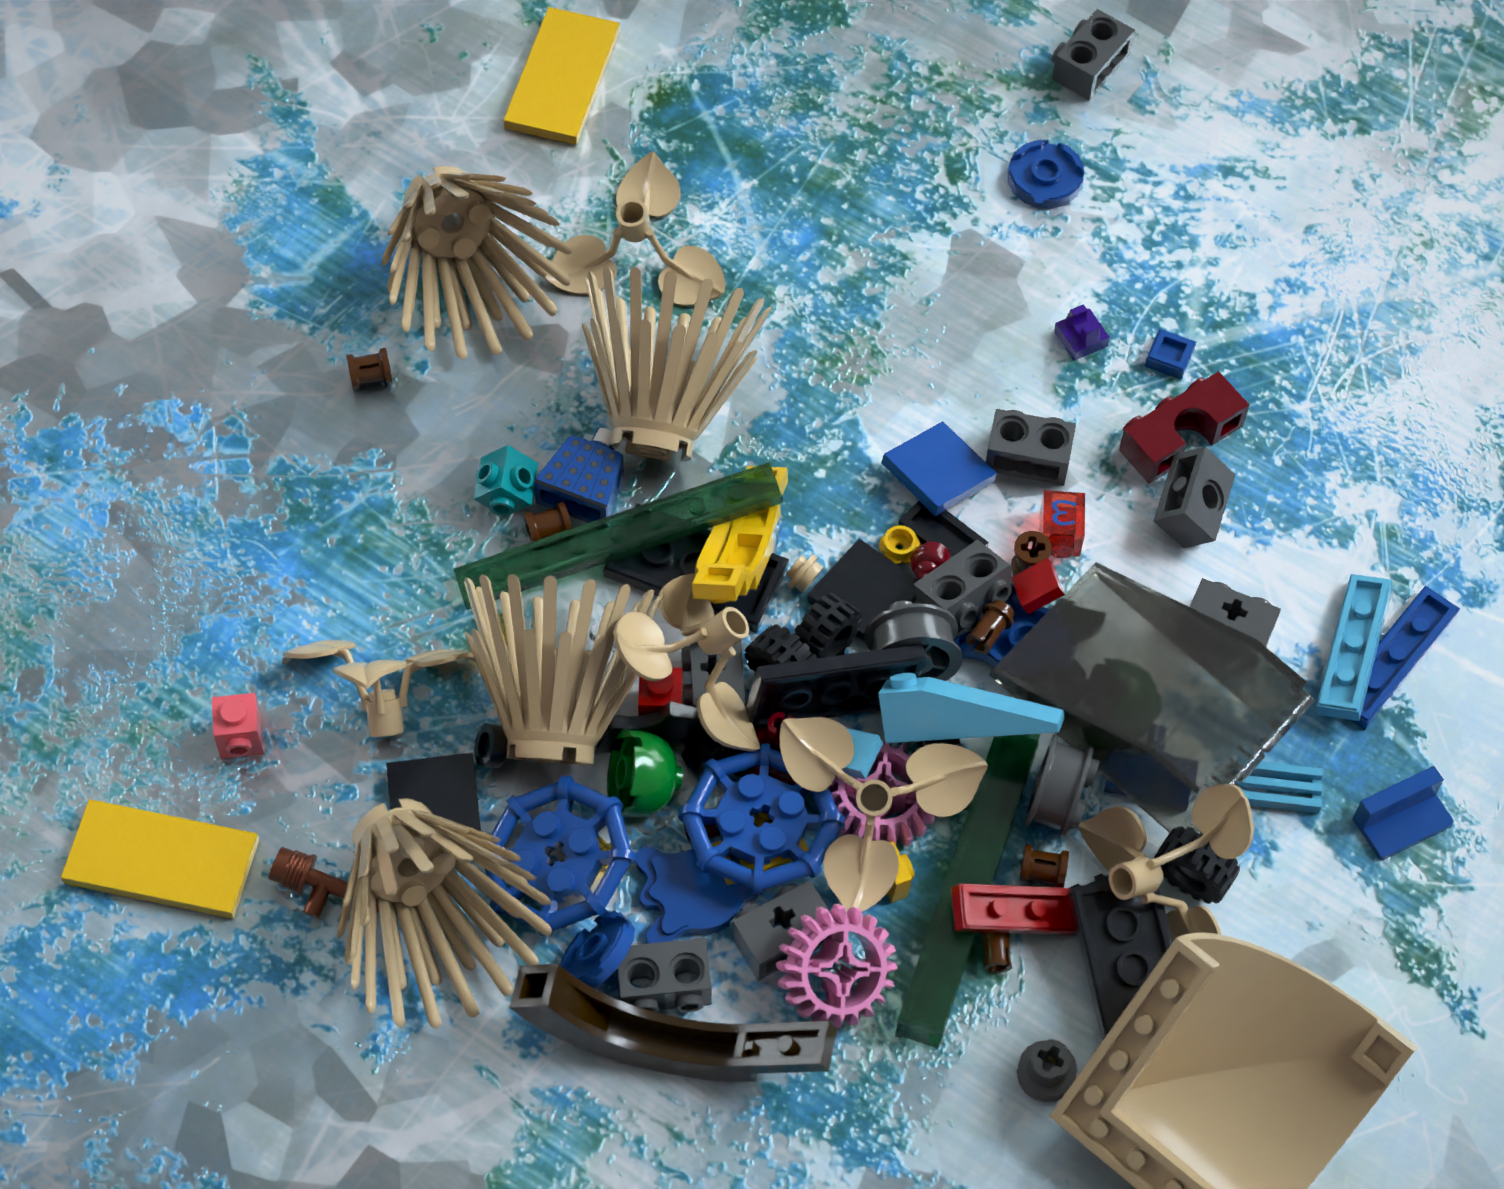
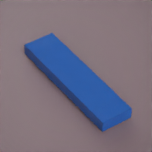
(1404, 648)

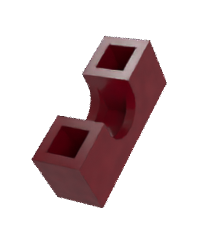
(1207, 407)

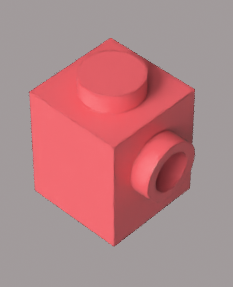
(237, 725)

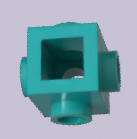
(505, 481)

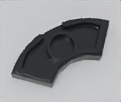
(672, 723)

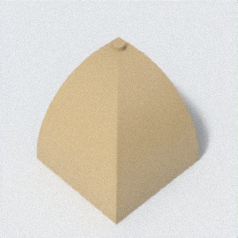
(1231, 1072)

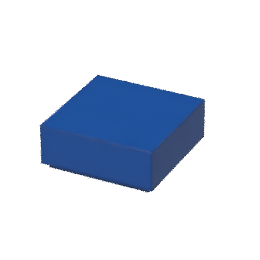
(1170, 354)

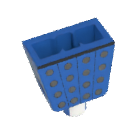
(583, 477)

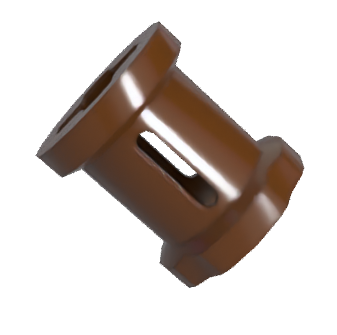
(369, 368)
(547, 522)
(1027, 557)
(1044, 866)

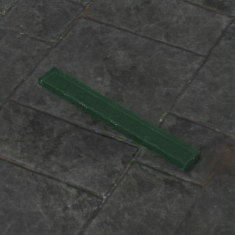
(627, 532)

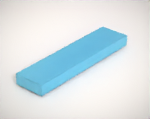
(1354, 647)

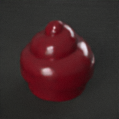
(928, 557)

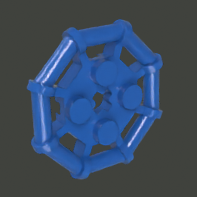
(737, 828)
(579, 843)

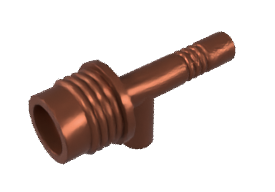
(297, 870)

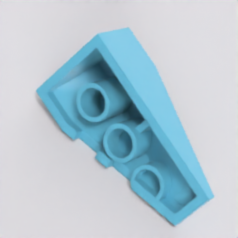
(946, 710)

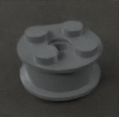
(918, 624)
(1060, 785)

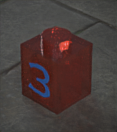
(1063, 522)

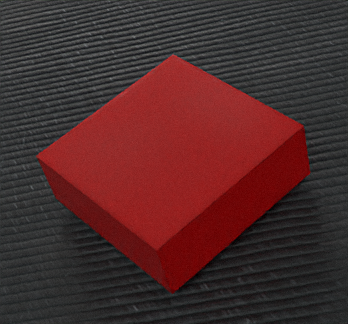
(1038, 586)

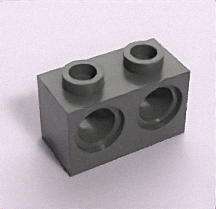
(1092, 54)
(1028, 455)
(967, 583)
(662, 964)

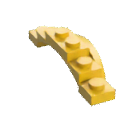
(737, 552)

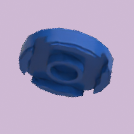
(1045, 174)
(599, 953)

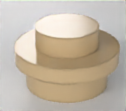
(803, 572)

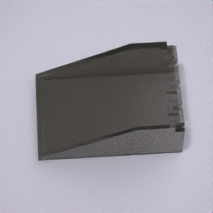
(1155, 691)

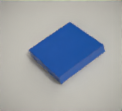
(938, 468)

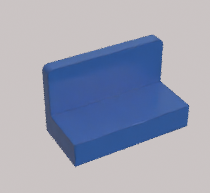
(1403, 814)

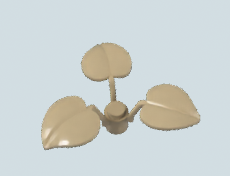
(643, 192)
(644, 653)
(381, 705)
(1120, 837)
(860, 868)

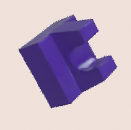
(1081, 333)

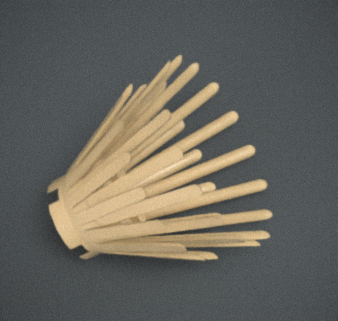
(455, 226)
(657, 404)
(548, 694)
(408, 864)

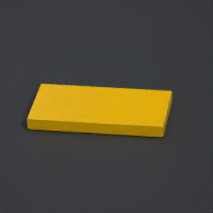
(562, 75)
(160, 858)

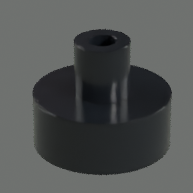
(490, 746)

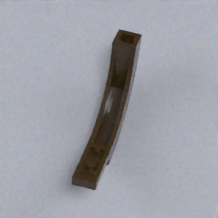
(664, 1043)

